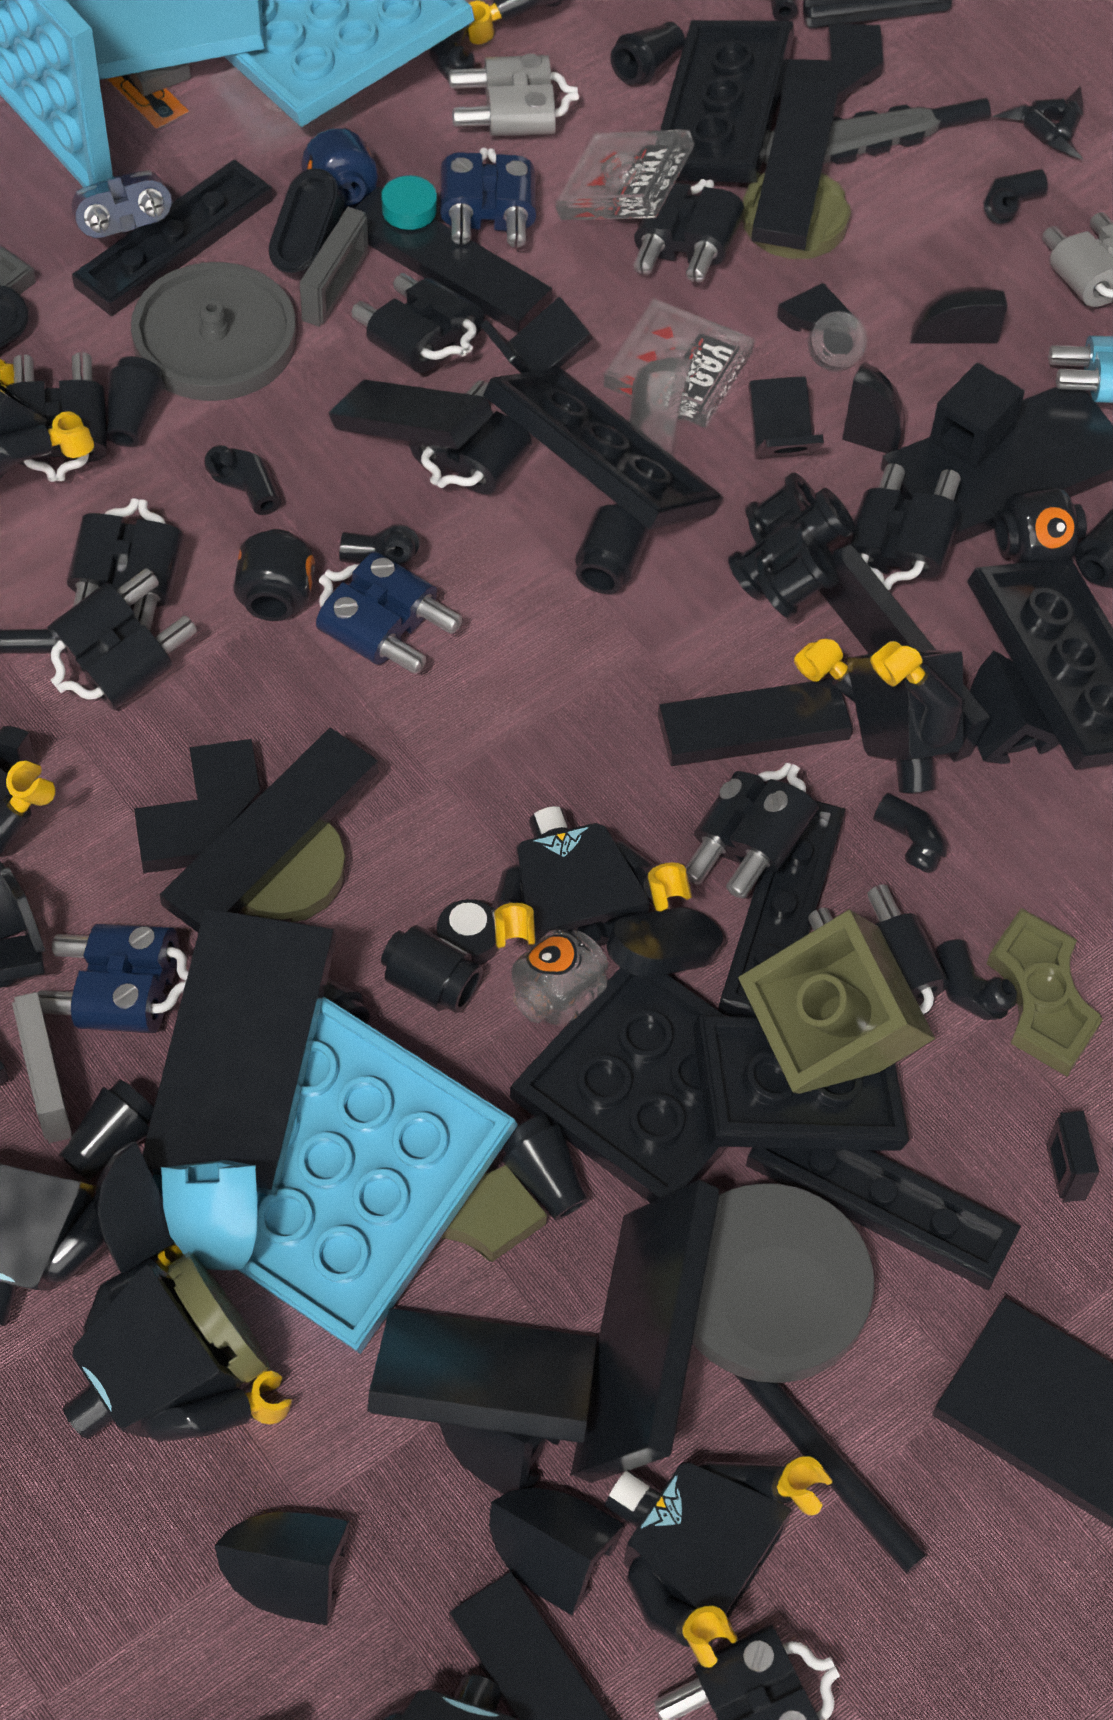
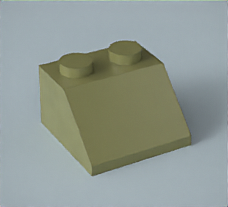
(836, 1005)

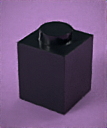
(976, 415)

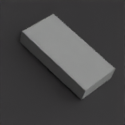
(41, 1068)

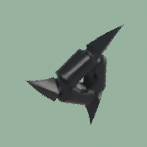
(1038, 118)

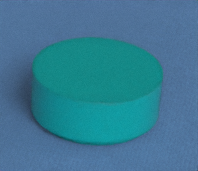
(409, 202)

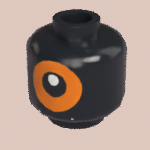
(1039, 526)
(274, 574)

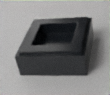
(1072, 1157)

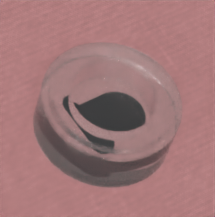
(837, 341)

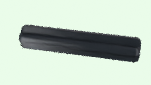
(822, 12)

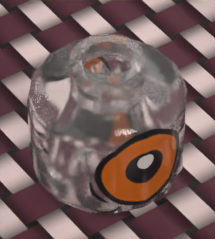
(559, 977)

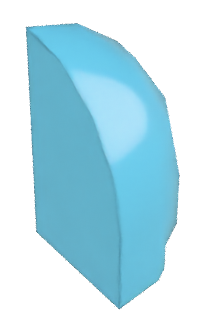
(212, 1211)

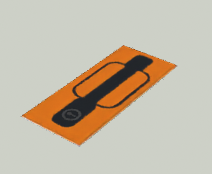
(157, 107)

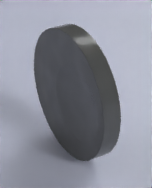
(215, 330)
(782, 1285)

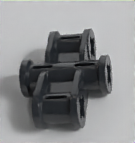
(791, 544)

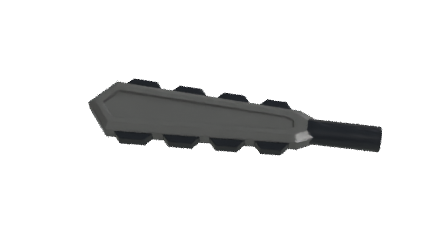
(900, 125)

